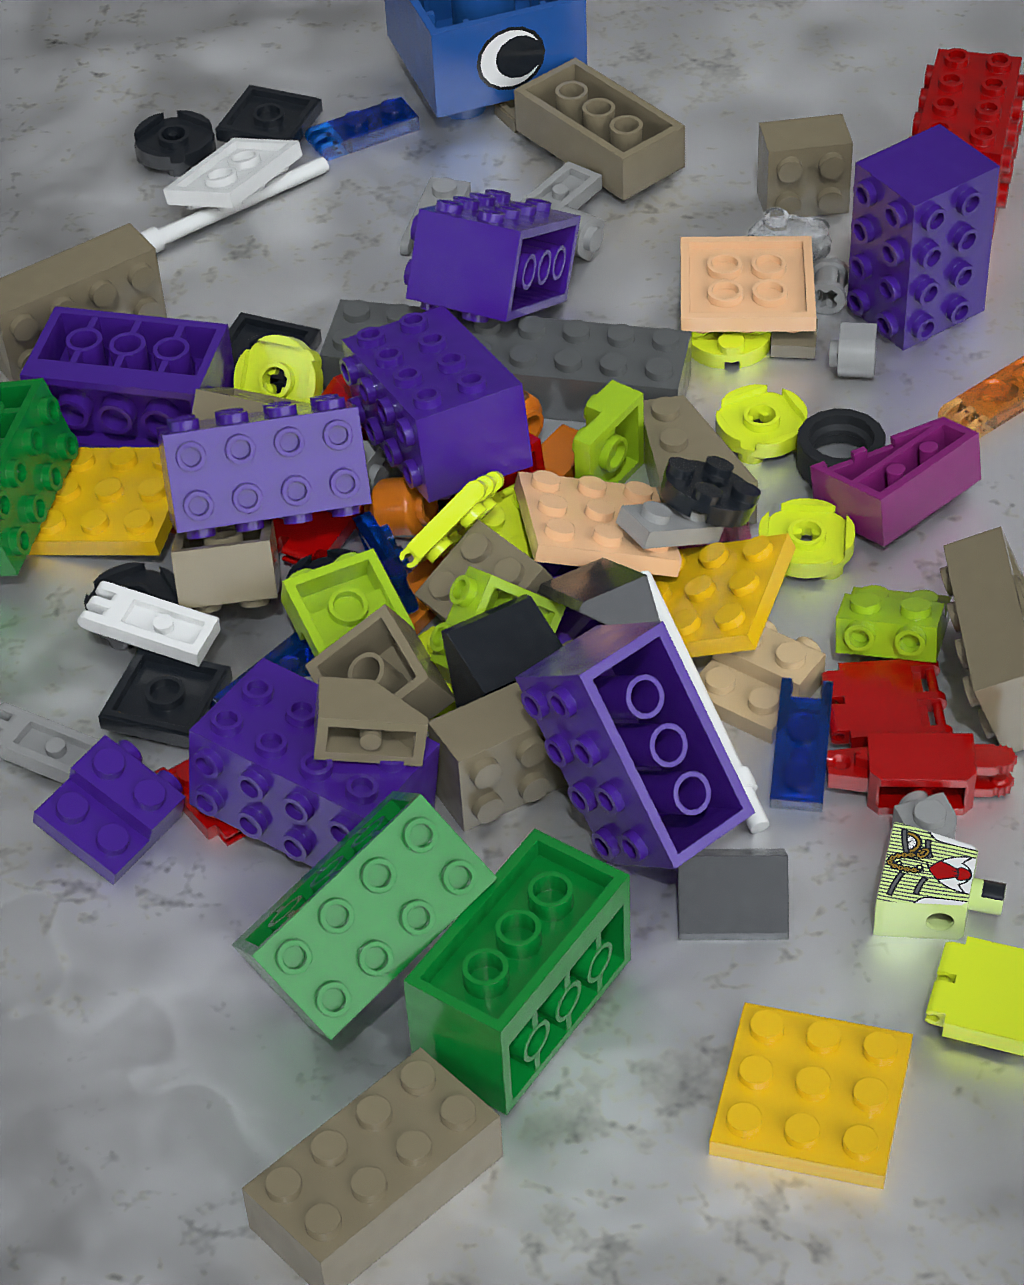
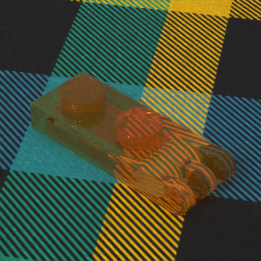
(990, 401)

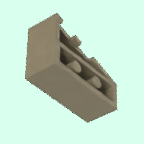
(679, 430)

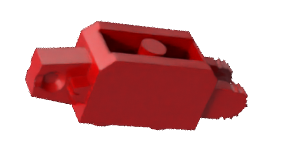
(929, 762)

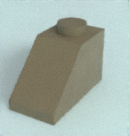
(366, 724)

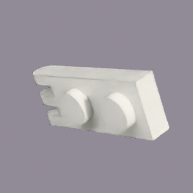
(150, 623)

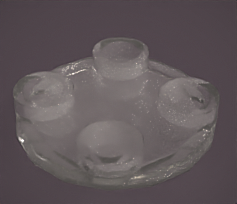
(779, 223)

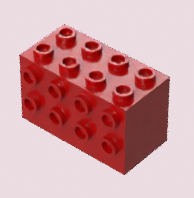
(980, 103)

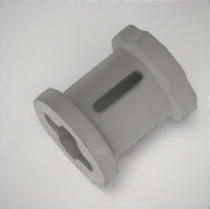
(832, 293)

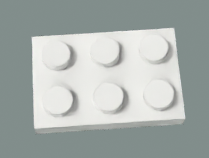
(233, 173)

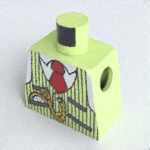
(931, 886)

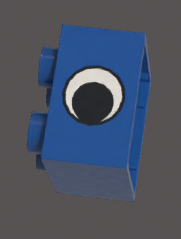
(483, 49)

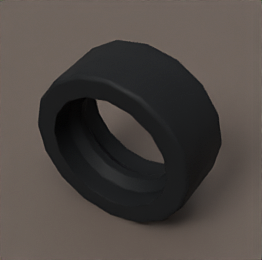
(835, 427)

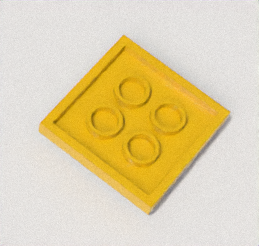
(108, 506)
(726, 592)
(812, 1095)

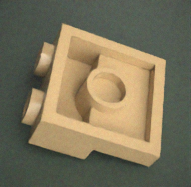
(748, 683)

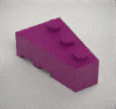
(903, 481)

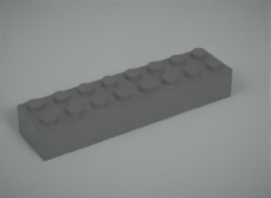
(550, 357)

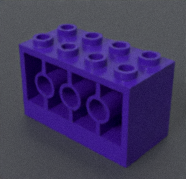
(127, 371)

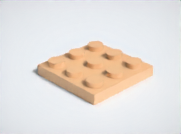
(747, 284)
(576, 522)

